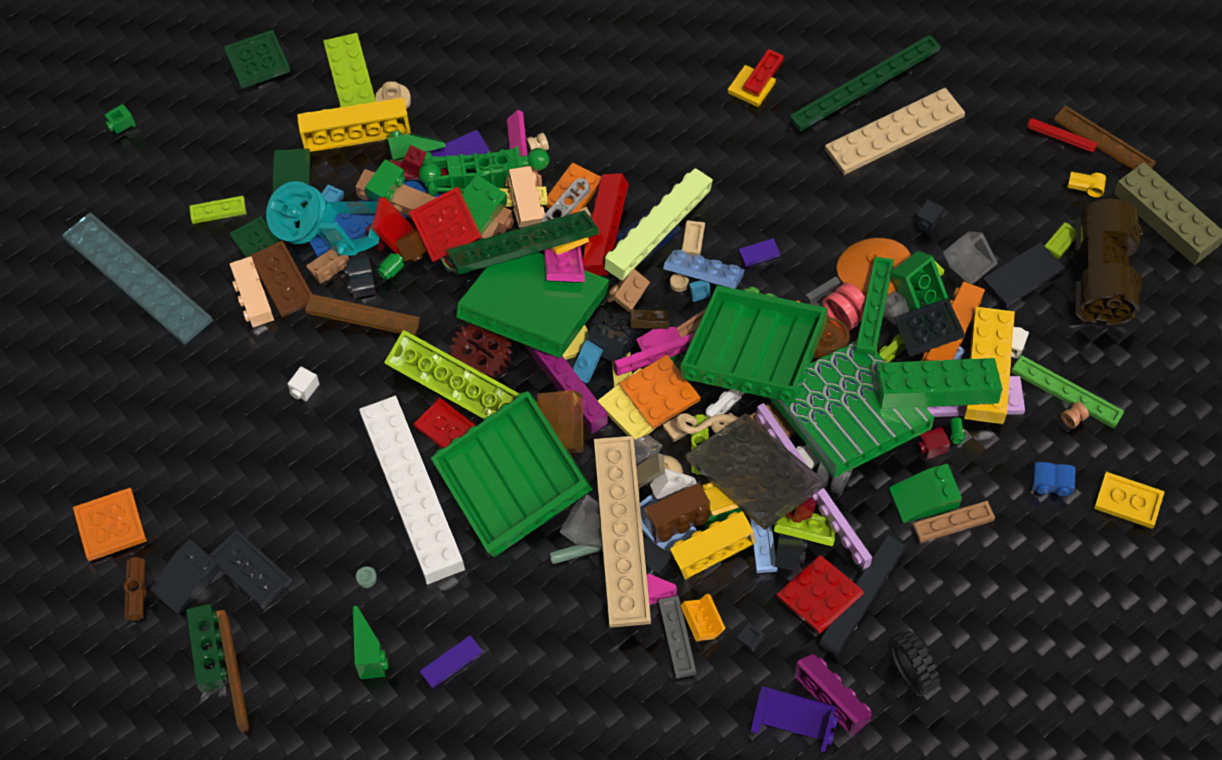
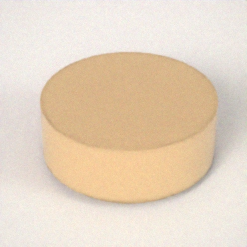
(679, 282)

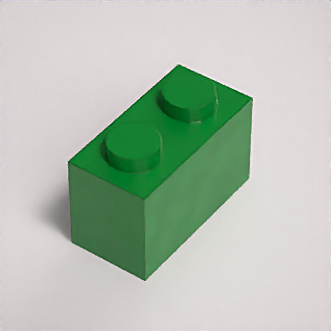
(385, 181)

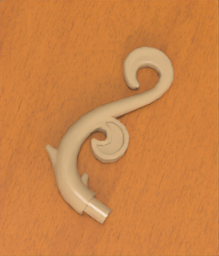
(713, 421)

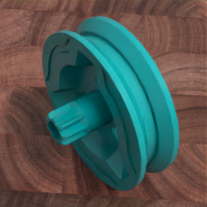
(286, 209)

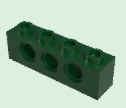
(206, 678)

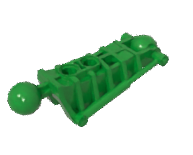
(489, 166)

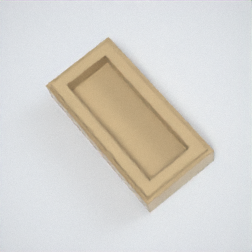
(693, 237)

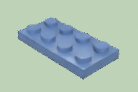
(704, 269)

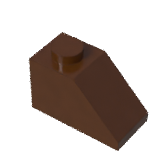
(411, 246)

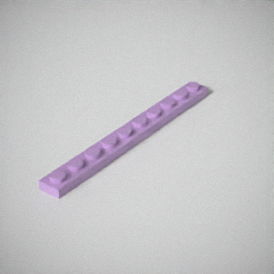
(826, 505)

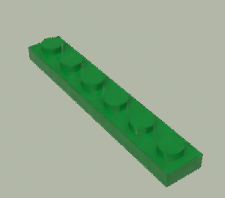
(875, 305)

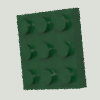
(257, 59)

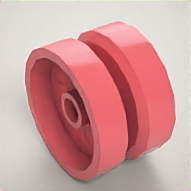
(846, 305)

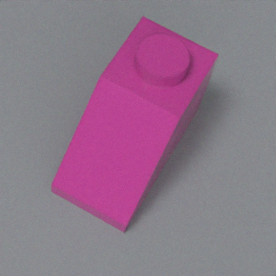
(657, 337)
(659, 589)

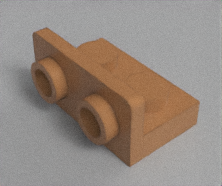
(327, 265)

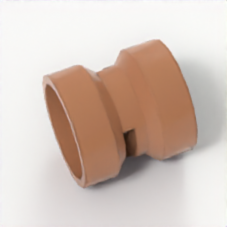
(1072, 416)

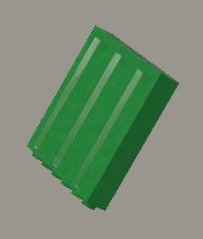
(754, 343)
(511, 473)

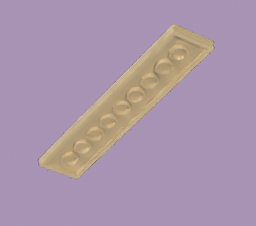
(622, 532)

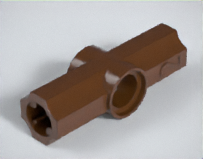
(135, 599)

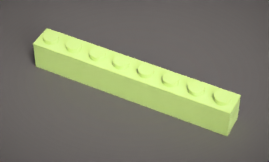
(657, 224)

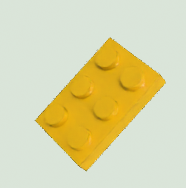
(1129, 500)

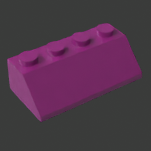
(828, 689)

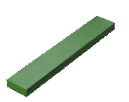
(1067, 391)

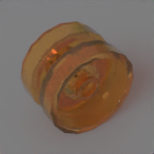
(833, 337)

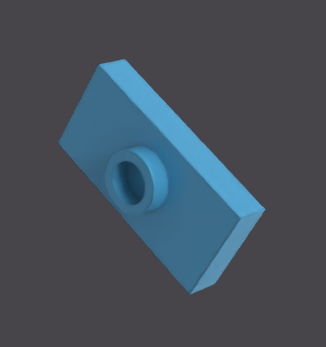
(587, 361)

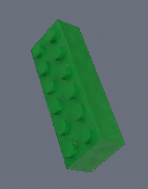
(938, 383)

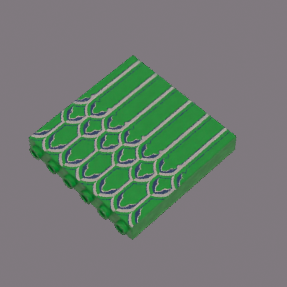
(842, 412)

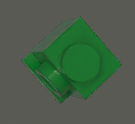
(119, 119)

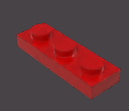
(763, 72)

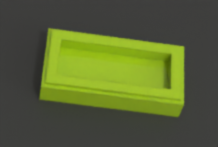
(1061, 240)

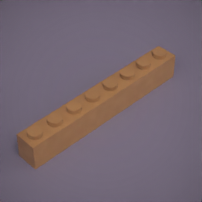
(408, 199)

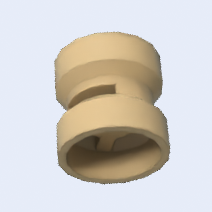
(537, 142)

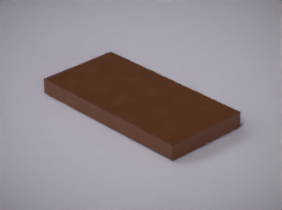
(281, 278)

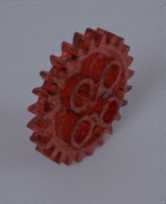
(485, 342)

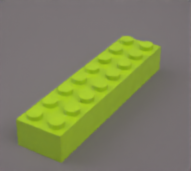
(448, 376)

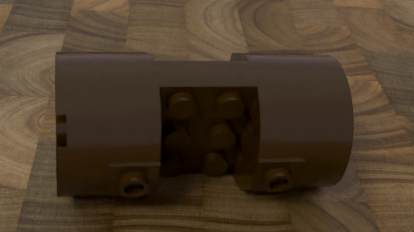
(1107, 237)

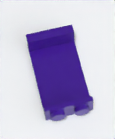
(795, 715)

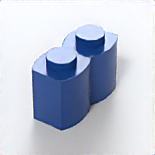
(1053, 478)

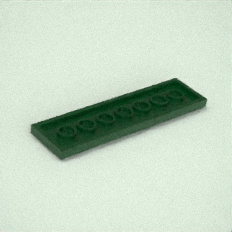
(521, 242)

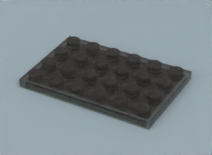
(755, 471)

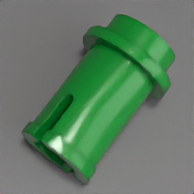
(957, 431)

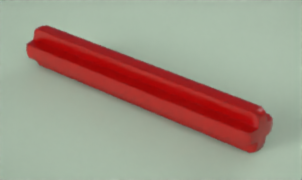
(1062, 135)

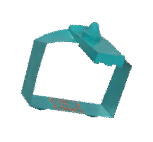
(334, 235)

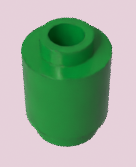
(390, 266)

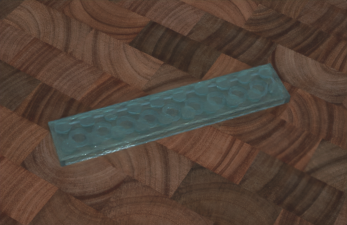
(137, 278)

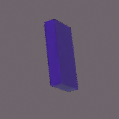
(759, 252)

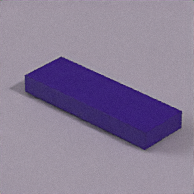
(451, 662)

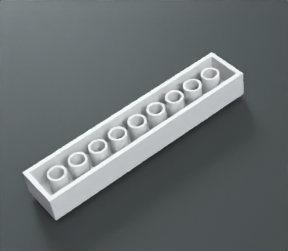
(412, 490)

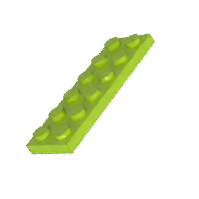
(349, 70)

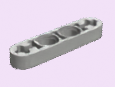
(567, 209)

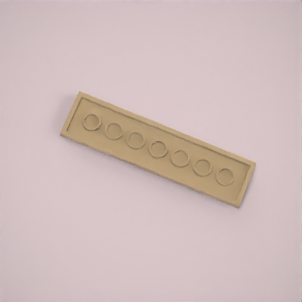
(894, 131)

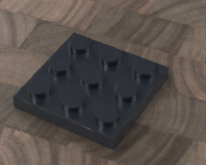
(929, 327)

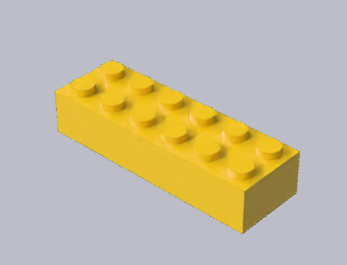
(352, 124)
(992, 339)

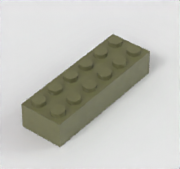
(1169, 213)

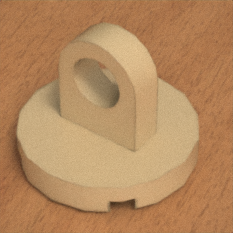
(393, 90)

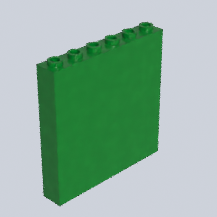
(526, 307)

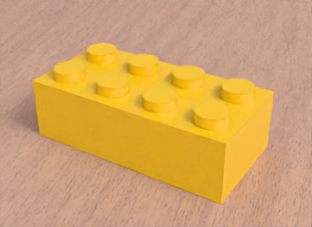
(713, 544)

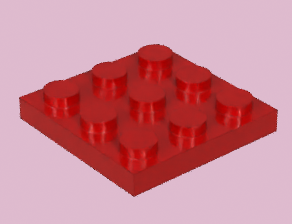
(445, 223)
(820, 594)

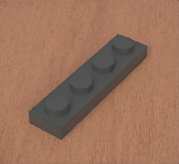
(677, 637)

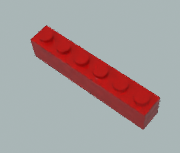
(607, 217)

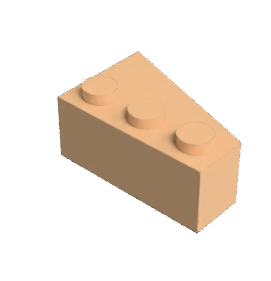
(525, 196)
(251, 292)

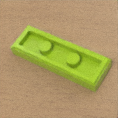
(217, 209)

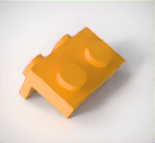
(703, 618)

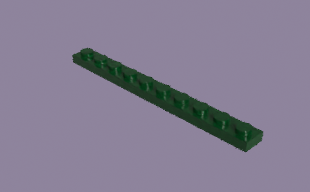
(864, 83)

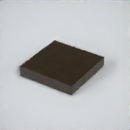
(649, 319)

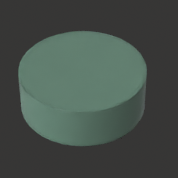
(366, 577)

